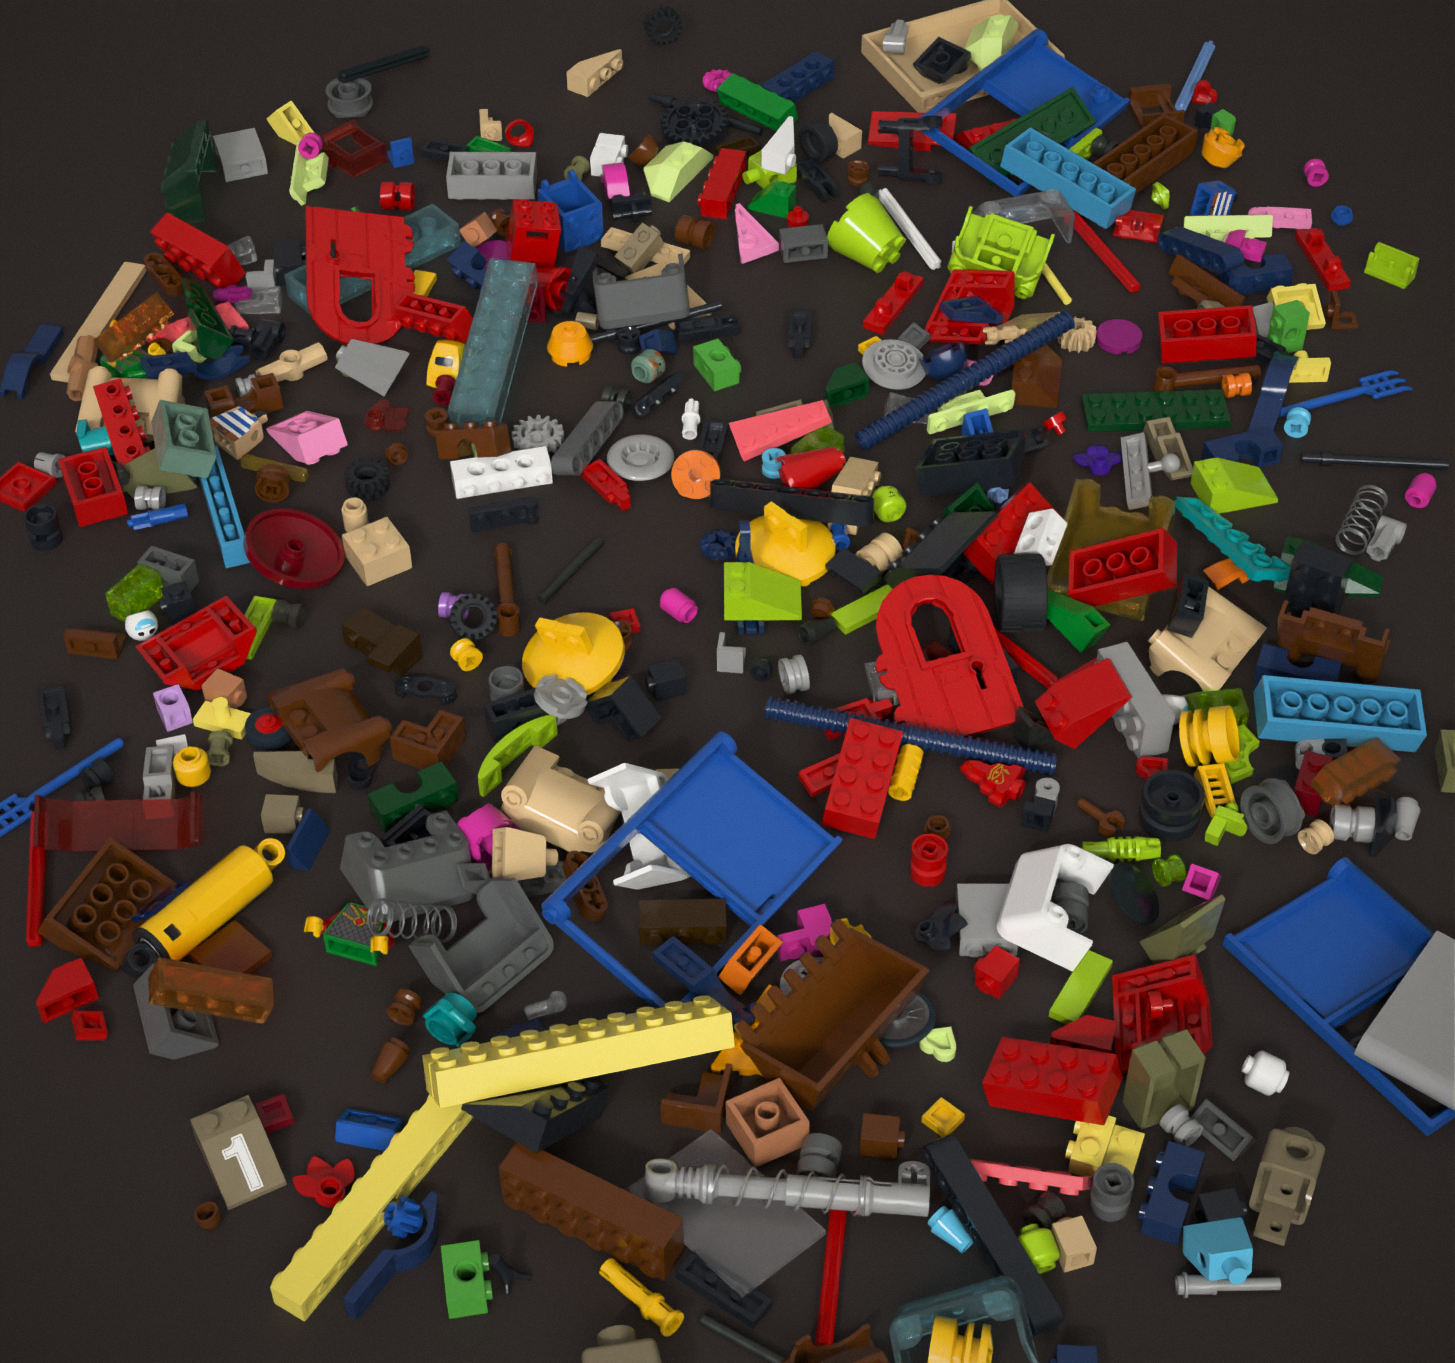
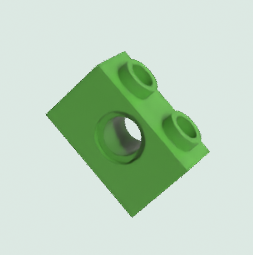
(1289, 325)
(716, 364)
(469, 1296)

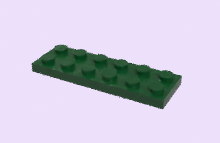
(1056, 119)
(1133, 409)

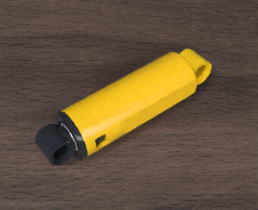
(204, 906)

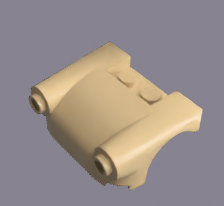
(145, 395)
(1215, 647)
(557, 804)

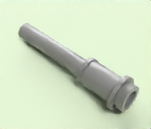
(1199, 1285)

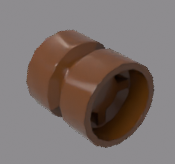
(694, 232)

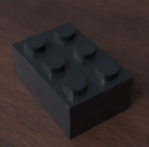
(1317, 580)

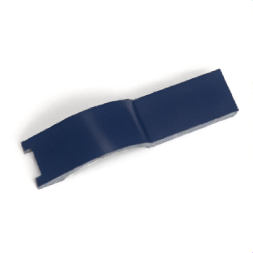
(181, 362)
(20, 363)
(1273, 391)
(699, 977)
(394, 1261)

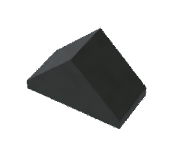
(1031, 730)

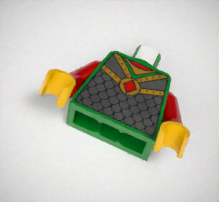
(349, 936)

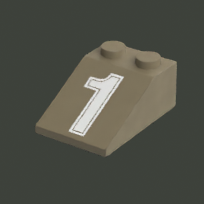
(238, 1152)

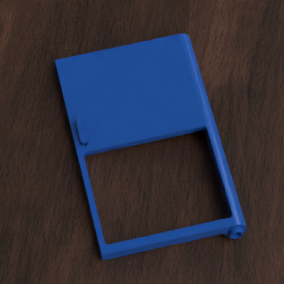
(1023, 81)
(725, 833)

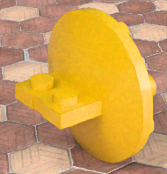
(790, 544)
(575, 647)

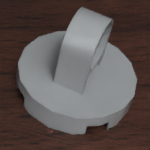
(560, 698)

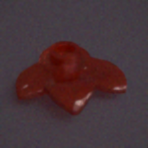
(385, 417)

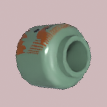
(648, 366)

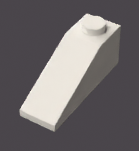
(779, 151)

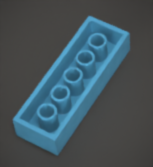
(1082, 184)
(1338, 710)

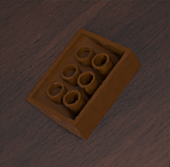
(99, 905)

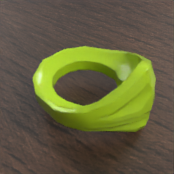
(1160, 195)

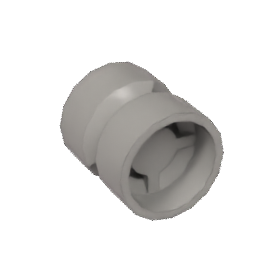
(1352, 823)

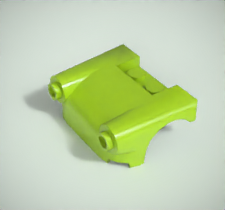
(1002, 246)

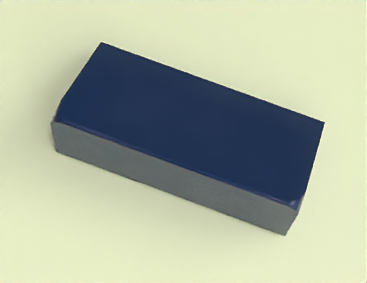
(306, 841)

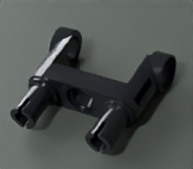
(904, 129)

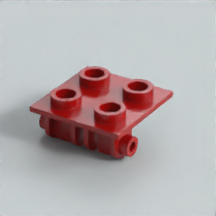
(1139, 226)

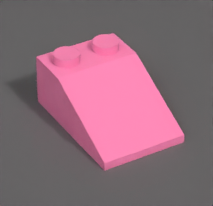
(309, 436)

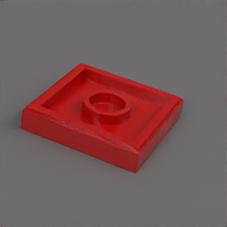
(24, 486)

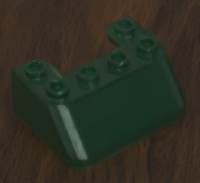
(189, 157)

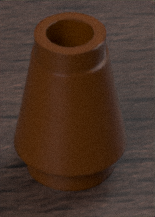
(390, 1059)

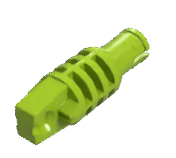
(1137, 848)

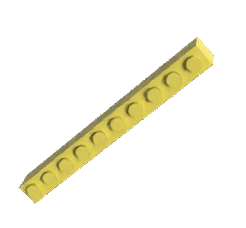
(361, 1214)

